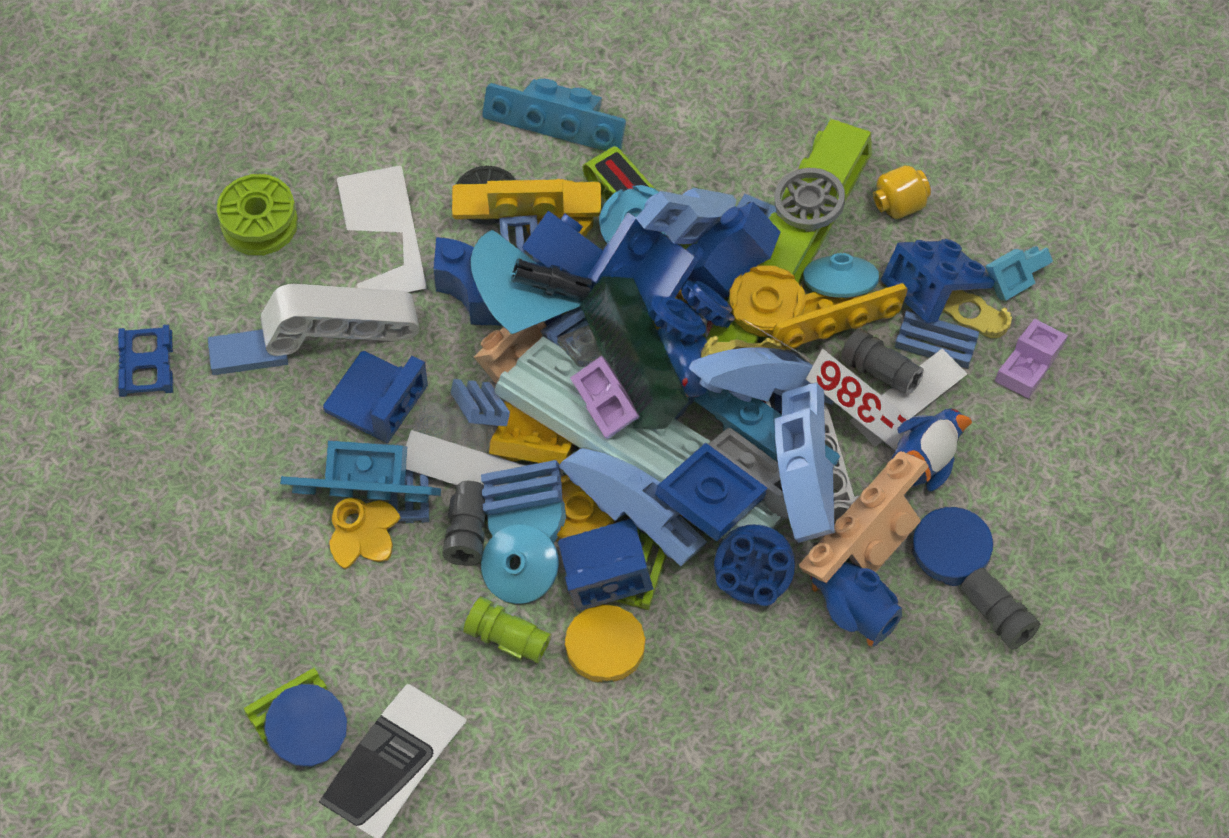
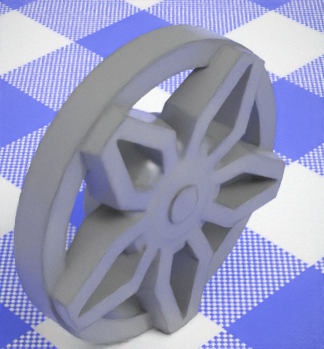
(809, 199)

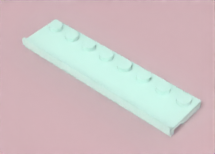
(544, 391)

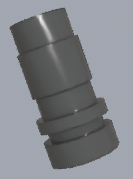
(885, 364)
(465, 536)
(996, 604)

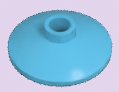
(841, 276)
(537, 566)

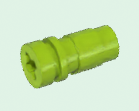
(512, 633)

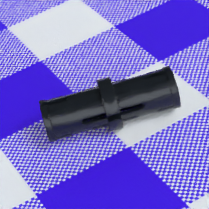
(551, 280)

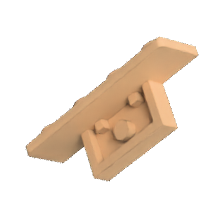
(872, 524)

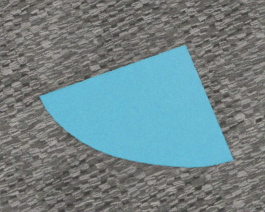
(511, 303)

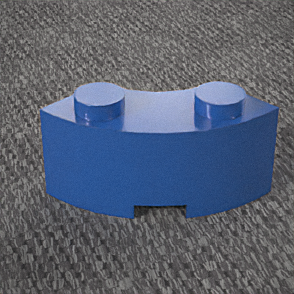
(561, 244)
(732, 247)
(455, 278)

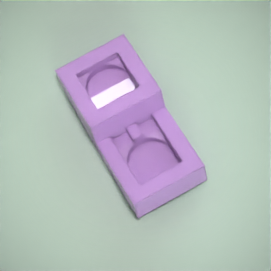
(1031, 358)
(605, 397)

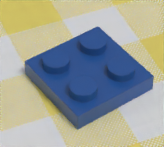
(711, 491)

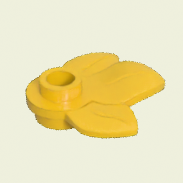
(366, 535)

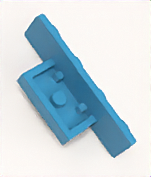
(555, 113)
(750, 419)
(364, 467)

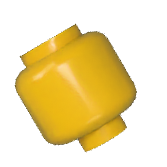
(901, 192)

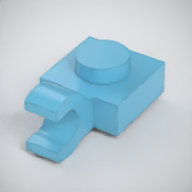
(1015, 270)

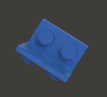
(646, 256)
(932, 273)
(377, 394)
(604, 565)

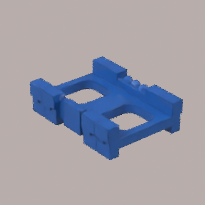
(157, 359)

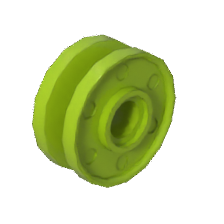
(257, 214)

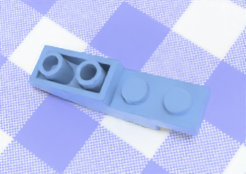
(685, 216)
(753, 372)
(802, 463)
(629, 490)

